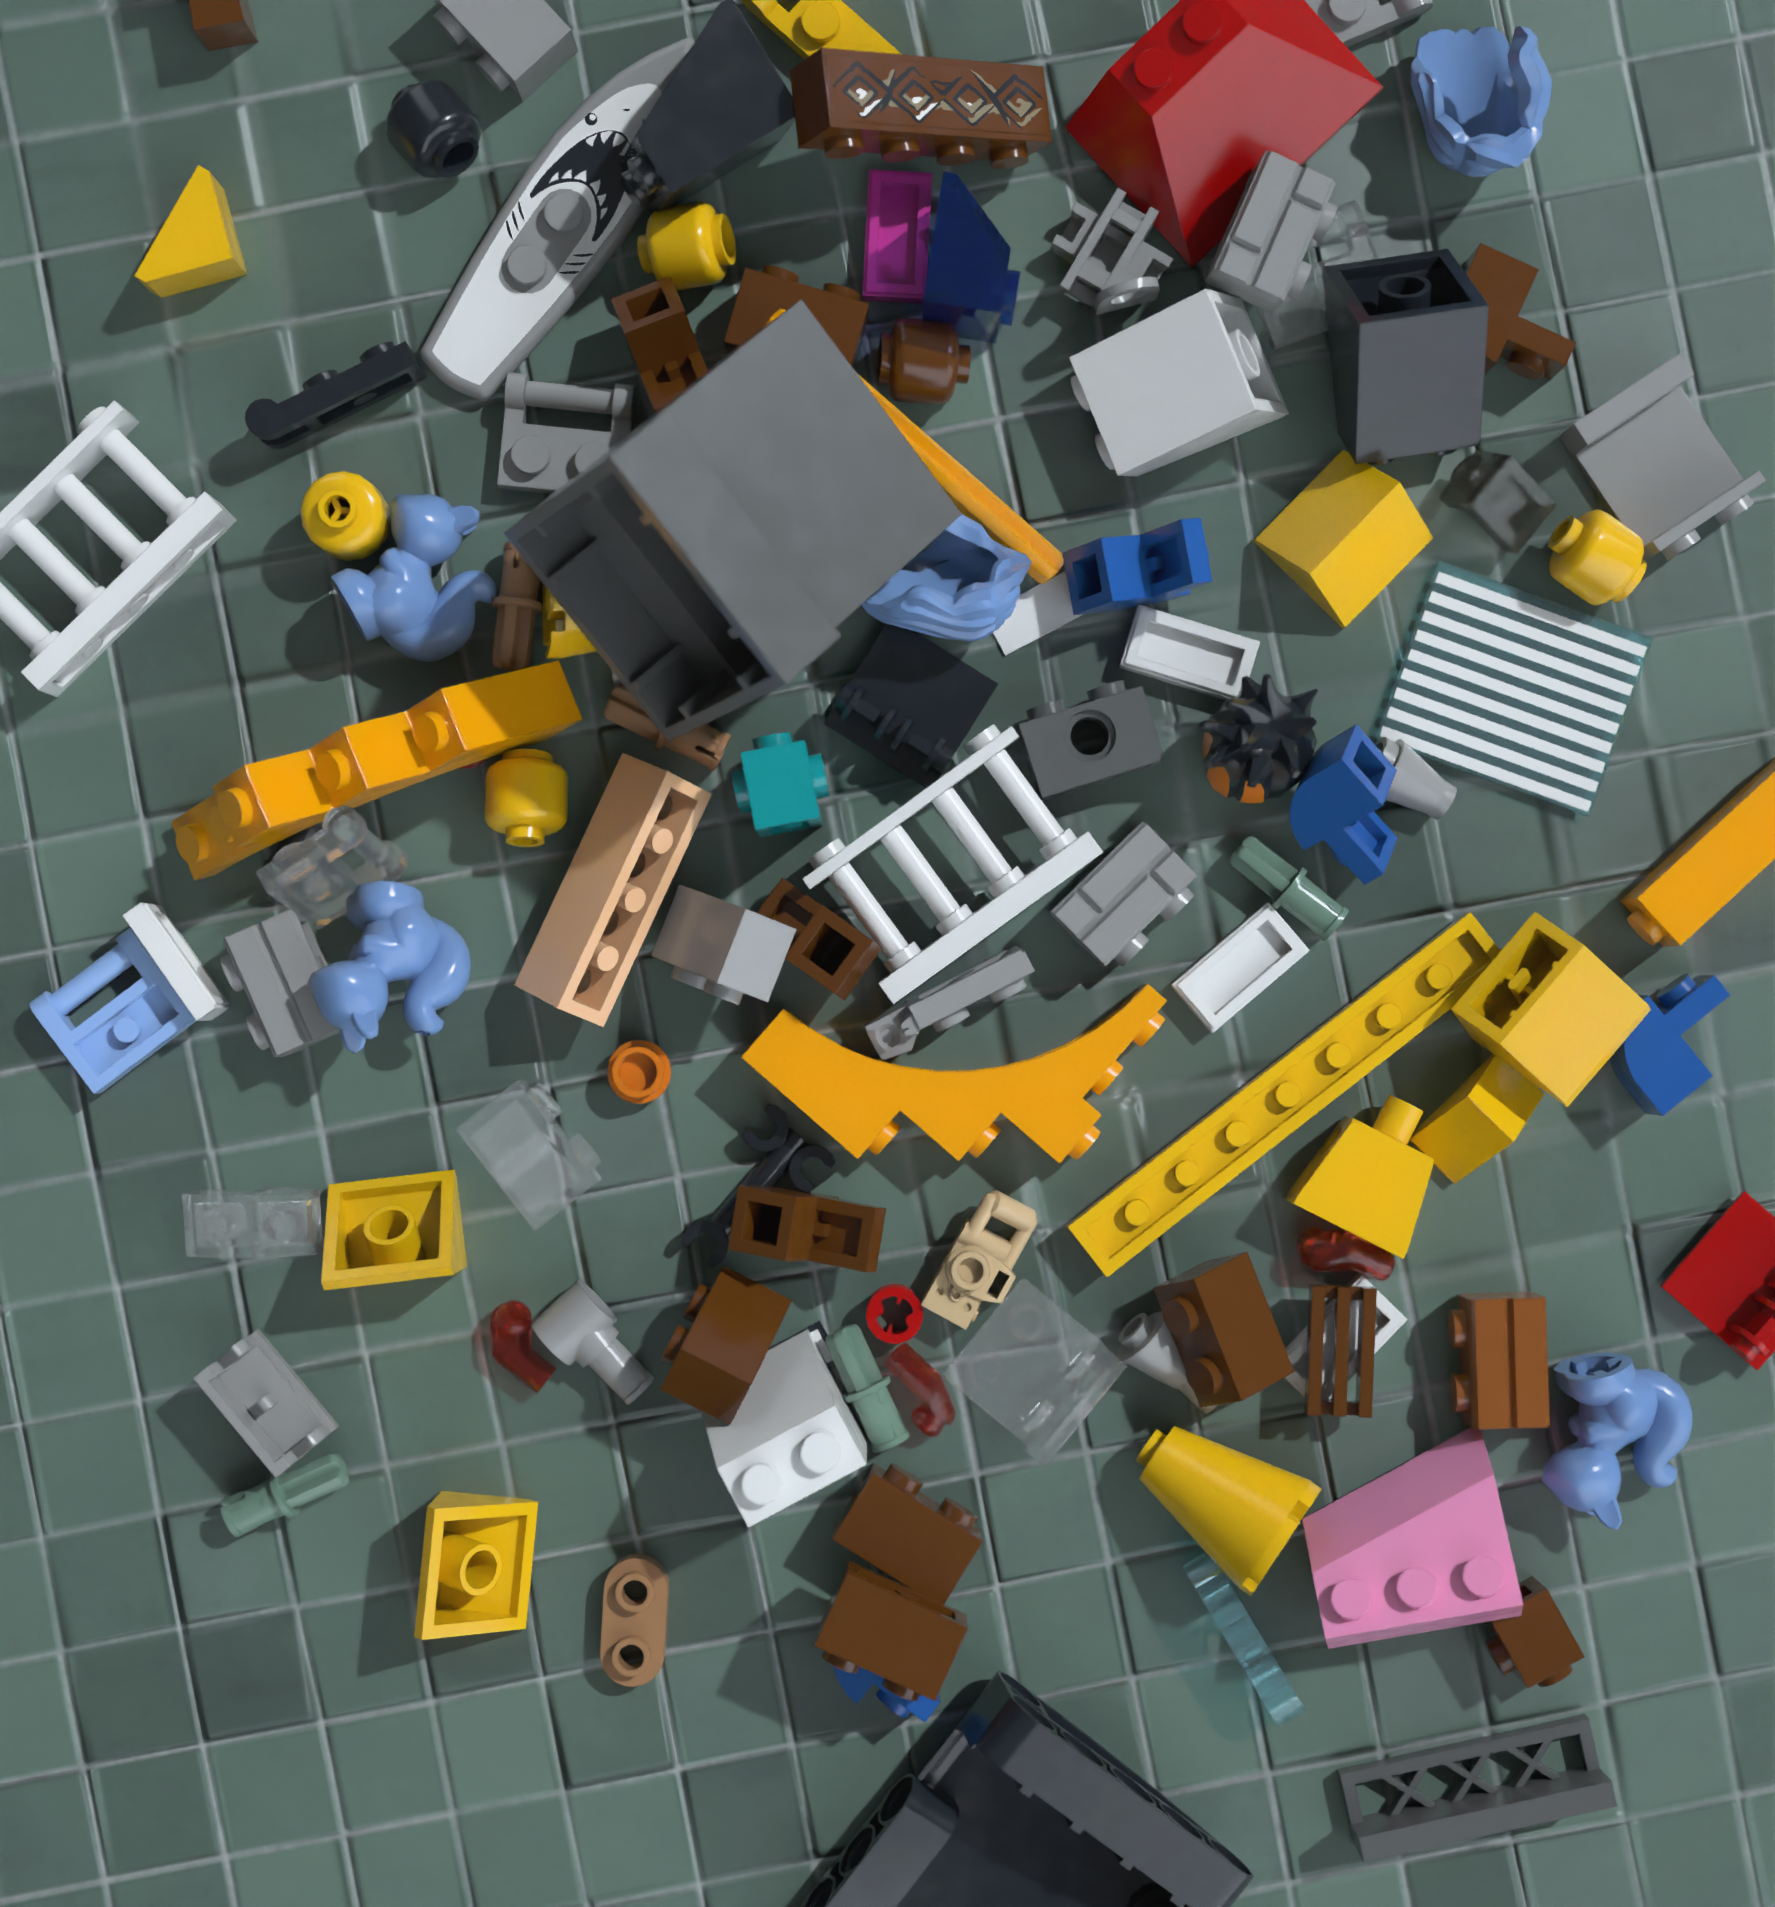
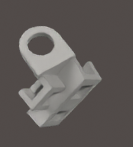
(1118, 260)

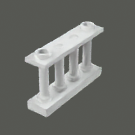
(146, 566)
(1009, 887)

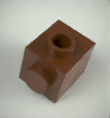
(1537, 1643)

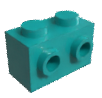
(780, 785)

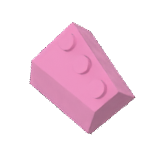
(1415, 1549)

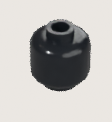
(433, 129)

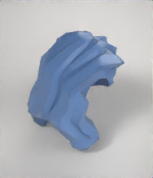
(1480, 97)
(955, 587)

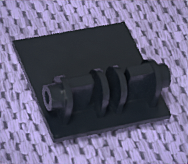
(910, 704)

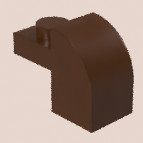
(660, 339)
(1527, 346)
(823, 942)
(806, 1227)

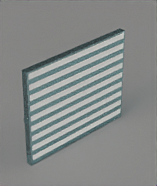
(1514, 688)

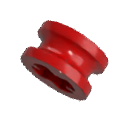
(913, 1317)

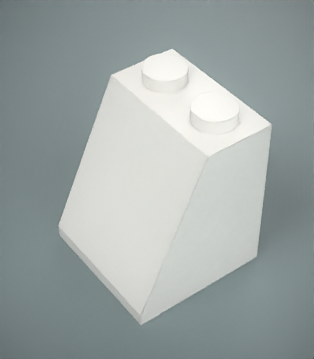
(1176, 383)
(787, 1433)

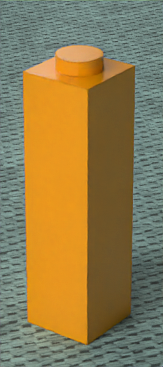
(1707, 866)

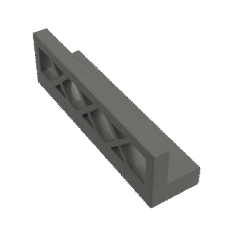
(1481, 1811)

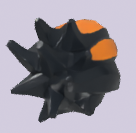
(1259, 742)

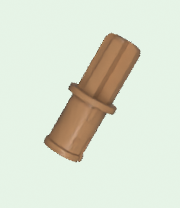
(516, 612)
(701, 744)

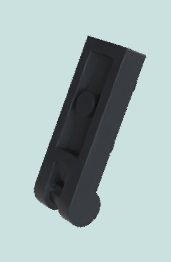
(335, 396)

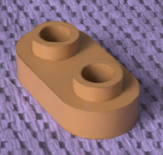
(635, 1622)

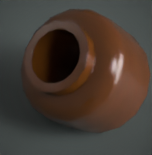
(922, 361)

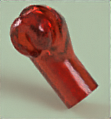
(1343, 1252)
(513, 1345)
(927, 1385)

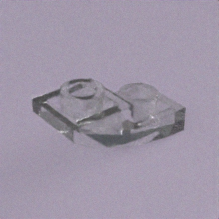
(252, 1223)

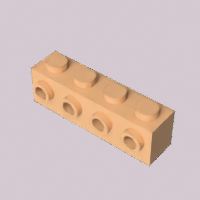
(612, 889)

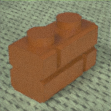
(1500, 1360)

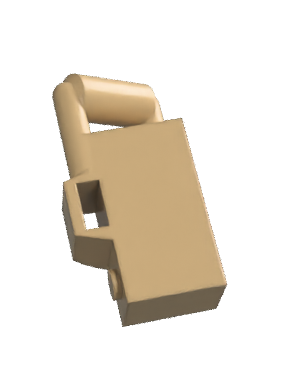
(977, 1258)

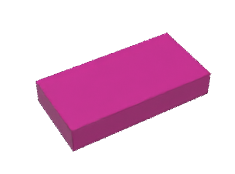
(897, 236)

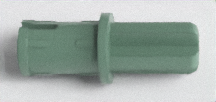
(1288, 887)
(866, 1388)
(283, 1494)

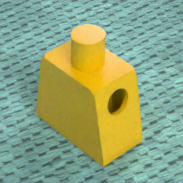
(1369, 1178)

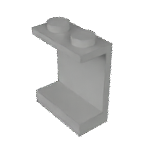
(1658, 462)

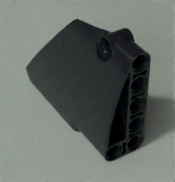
(1028, 1817)

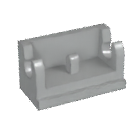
(266, 1402)

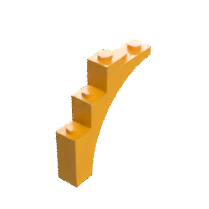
(373, 759)
(1041, 1095)

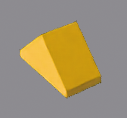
(195, 242)
(1477, 1119)

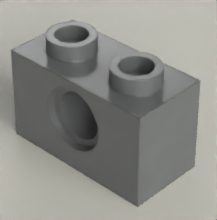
(1128, 747)

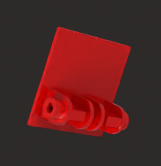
(1731, 1280)

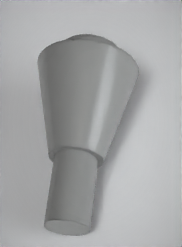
(1152, 1350)

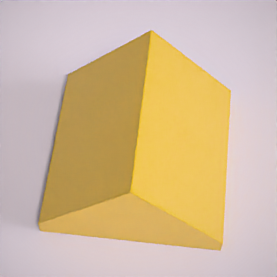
(1346, 536)
(393, 1230)
(475, 1565)

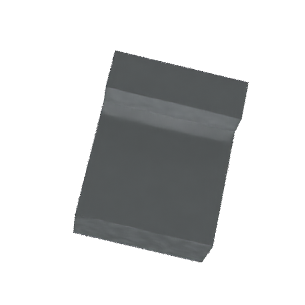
(736, 526)

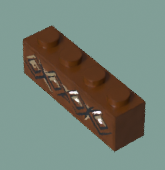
(919, 108)

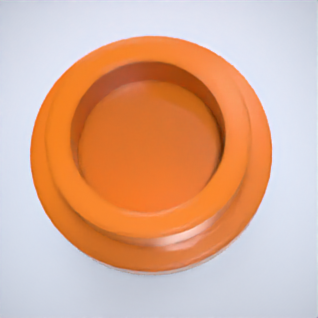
(639, 1071)

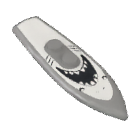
(548, 235)

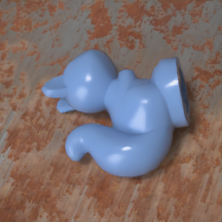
(399, 593)
(395, 945)
(1614, 1410)

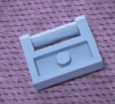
(122, 1030)

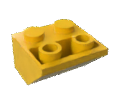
(1550, 1009)

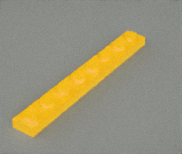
(1284, 1095)

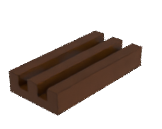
(1365, 1350)

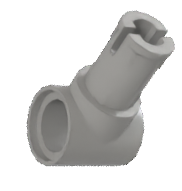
(583, 1331)

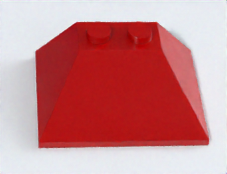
(1207, 98)

